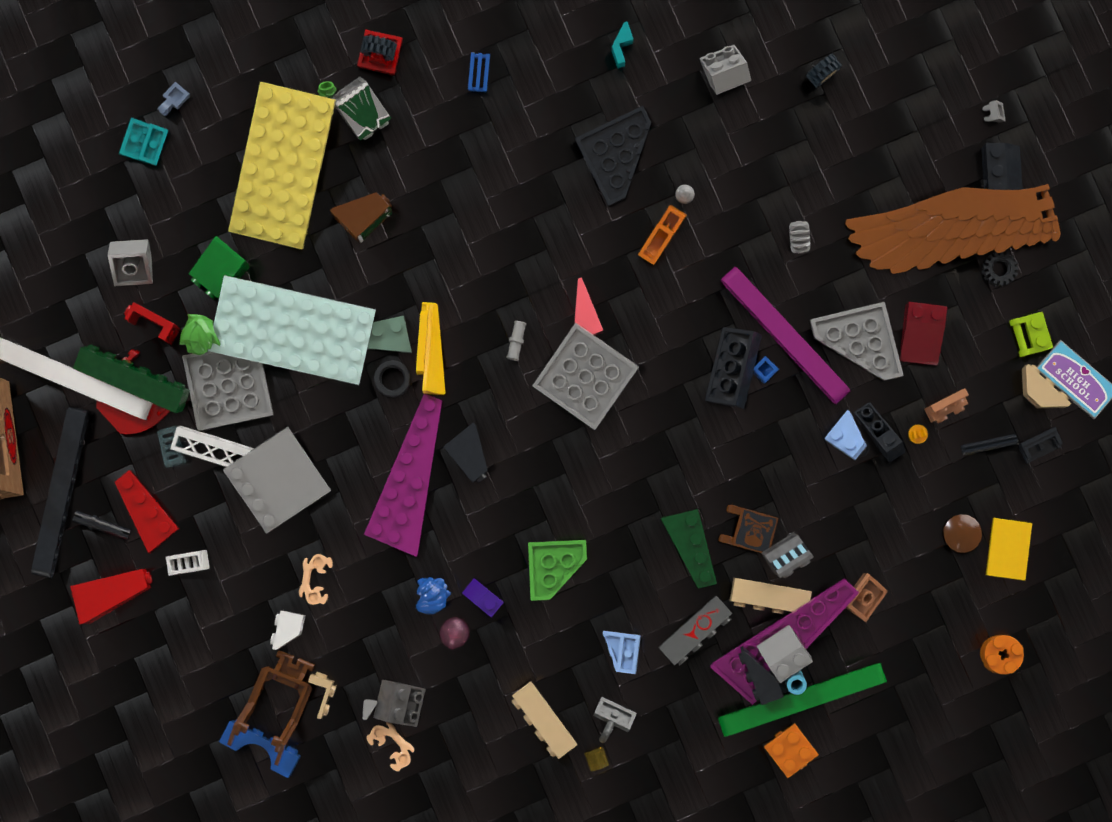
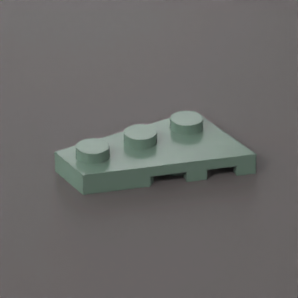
(390, 335)

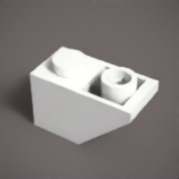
(288, 628)

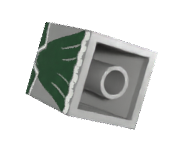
(361, 108)

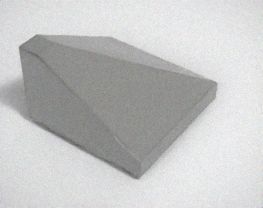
(368, 707)

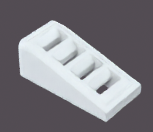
(199, 558)

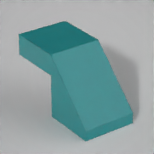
(623, 39)

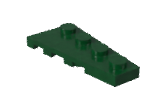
(691, 544)

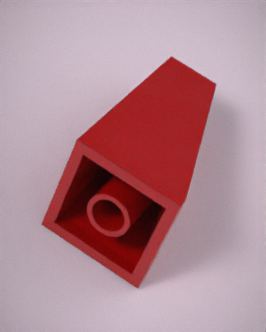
(104, 595)

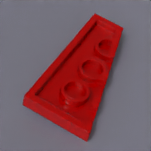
(148, 516)

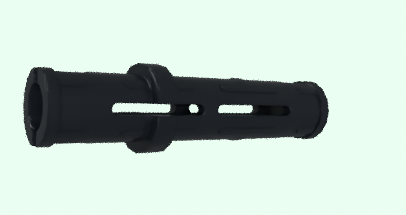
(94, 522)

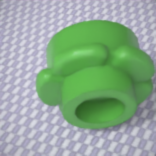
(327, 89)

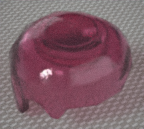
(454, 632)

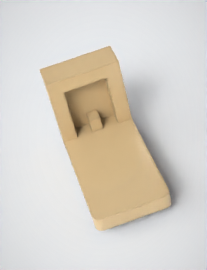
(321, 680)

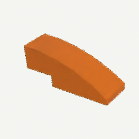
(662, 234)

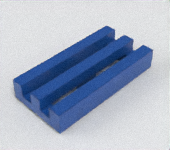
(480, 56)

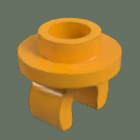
(918, 434)

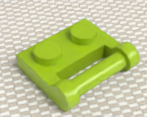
(1036, 331)

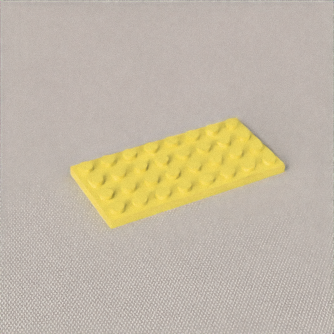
(281, 165)

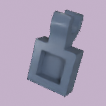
(175, 97)

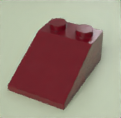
(922, 333)

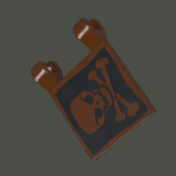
(753, 530)

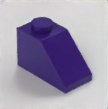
(482, 597)

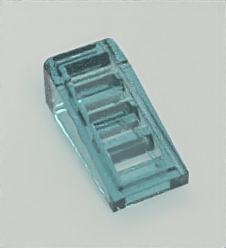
(173, 462)

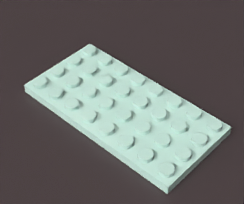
(292, 330)

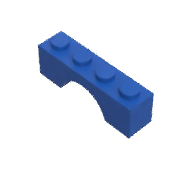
(288, 761)

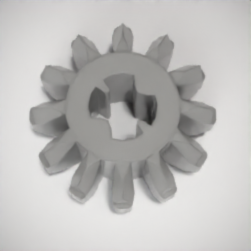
(799, 237)

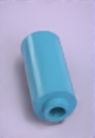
(796, 683)

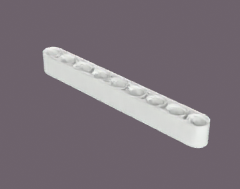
(73, 379)

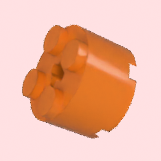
(1009, 646)

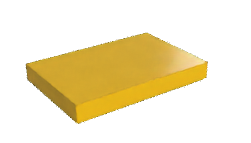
(1008, 549)

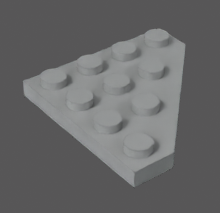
(863, 338)

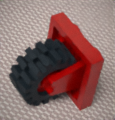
(379, 52)

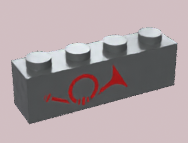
(695, 630)

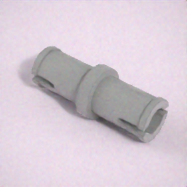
(516, 340)

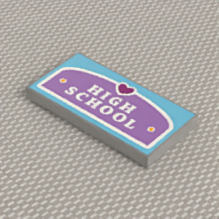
(1076, 379)

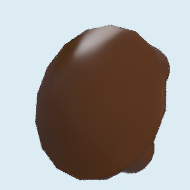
(962, 533)

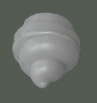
(684, 194)

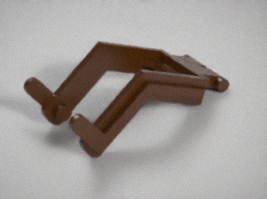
(285, 673)

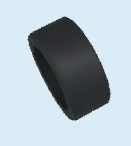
(392, 364)

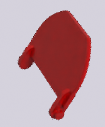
(127, 423)

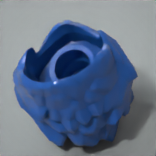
(432, 595)

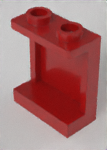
(169, 329)

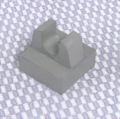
(997, 112)

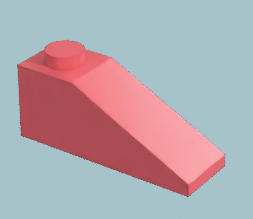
(585, 313)

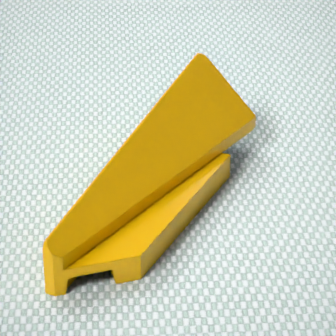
(430, 351)

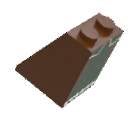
(363, 215)

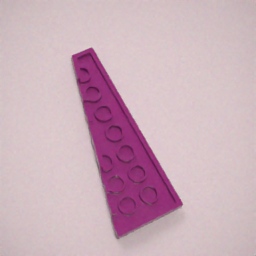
(404, 497)
(807, 623)

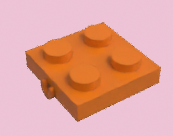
(791, 750)

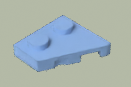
(847, 436)
(623, 650)

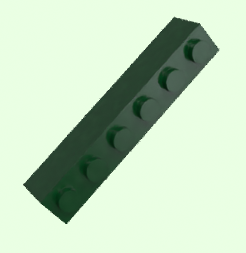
(131, 378)

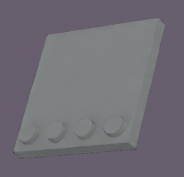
(585, 376)
(226, 389)
(277, 480)

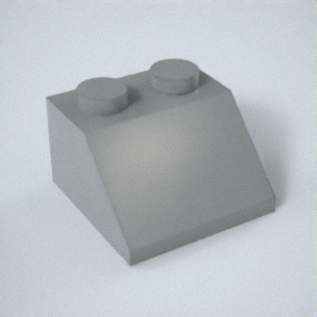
(130, 262)
(784, 653)

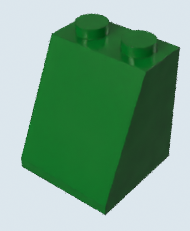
(215, 264)

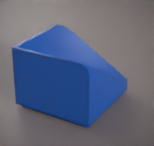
(765, 370)

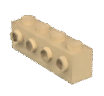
(768, 596)
(544, 719)

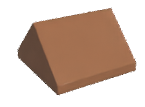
(869, 597)

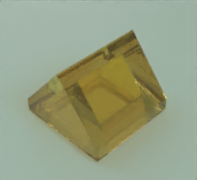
(596, 759)

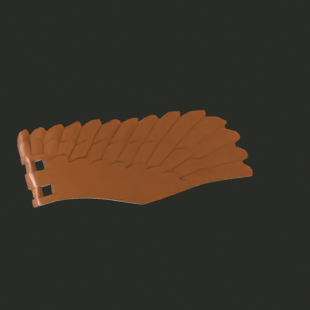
(955, 225)

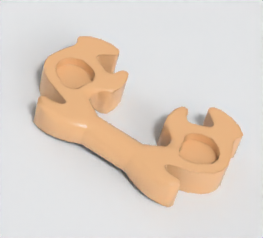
(314, 596)
(379, 733)

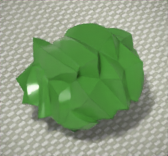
(198, 334)

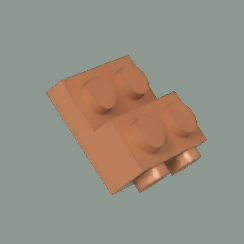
(952, 403)

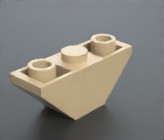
(1040, 390)

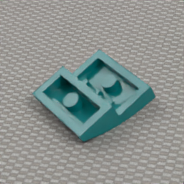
(143, 141)

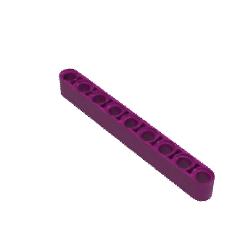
(785, 335)

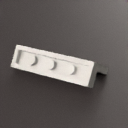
(207, 439)

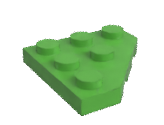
(553, 565)

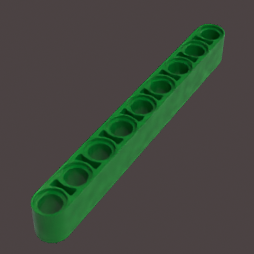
(811, 697)

